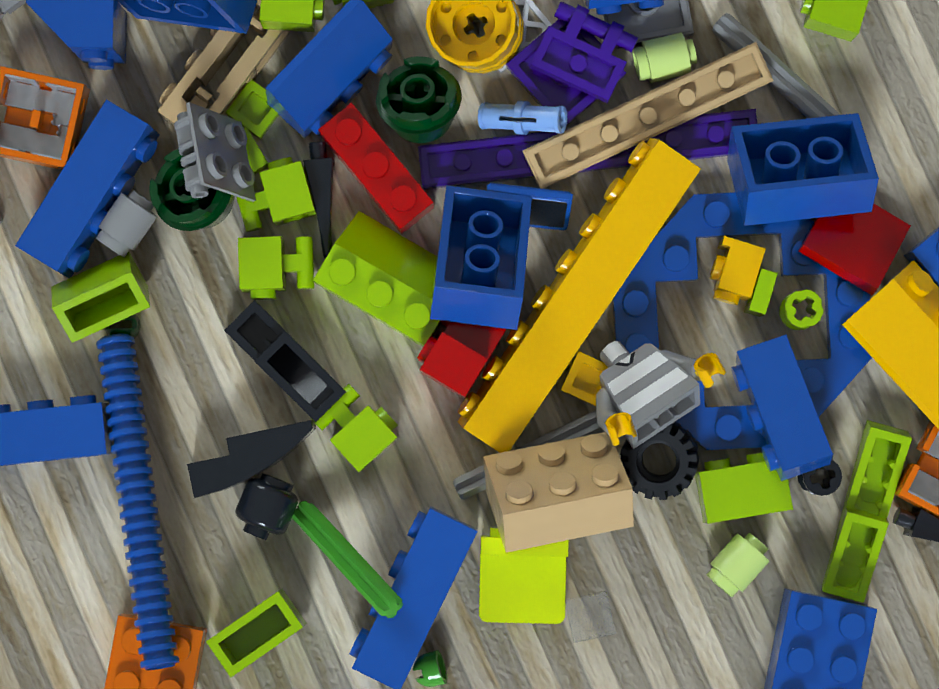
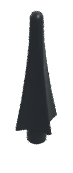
(320, 178)
(918, 523)

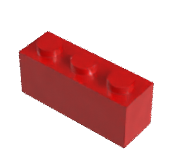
(376, 168)

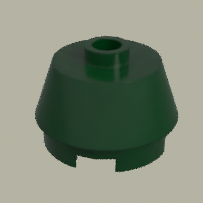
(419, 99)
(178, 207)

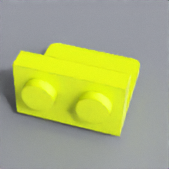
(522, 583)

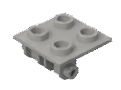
(213, 153)

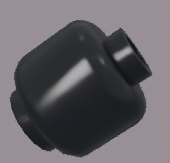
(266, 506)

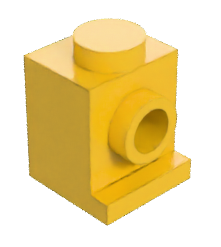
(736, 270)

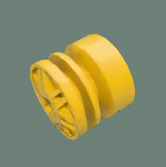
(452, 20)

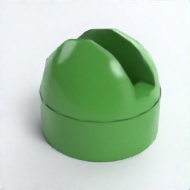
(432, 668)

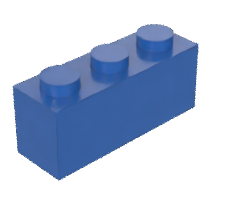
(781, 408)
(54, 432)

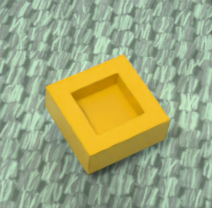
(584, 378)

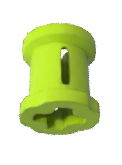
(814, 308)

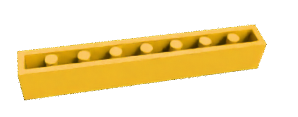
(577, 295)

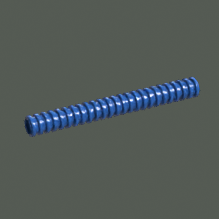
(137, 501)

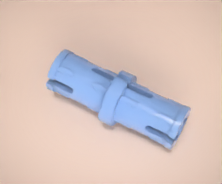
(499, 117)

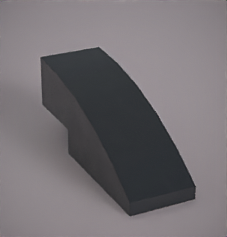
(285, 360)
(247, 457)

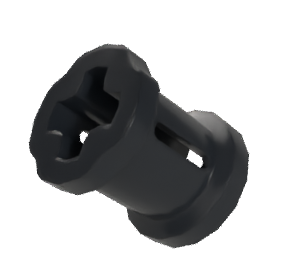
(830, 483)

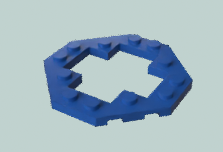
(674, 259)

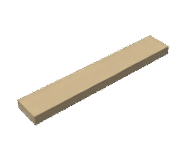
(647, 115)

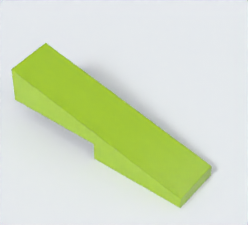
(866, 511)

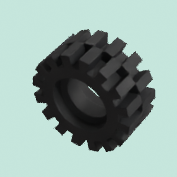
(672, 482)

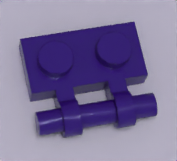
(579, 63)

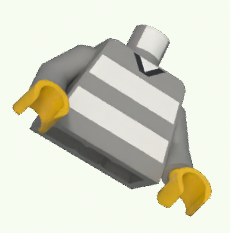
(649, 389)

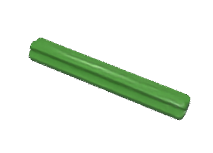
(347, 559)

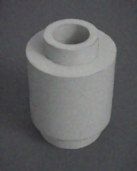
(126, 223)

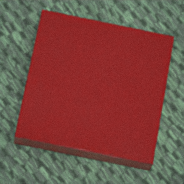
(856, 245)

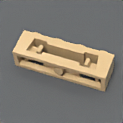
(205, 63)

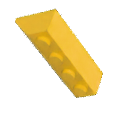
(903, 335)

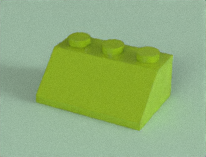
(382, 277)

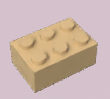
(558, 491)

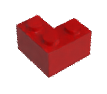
(459, 355)

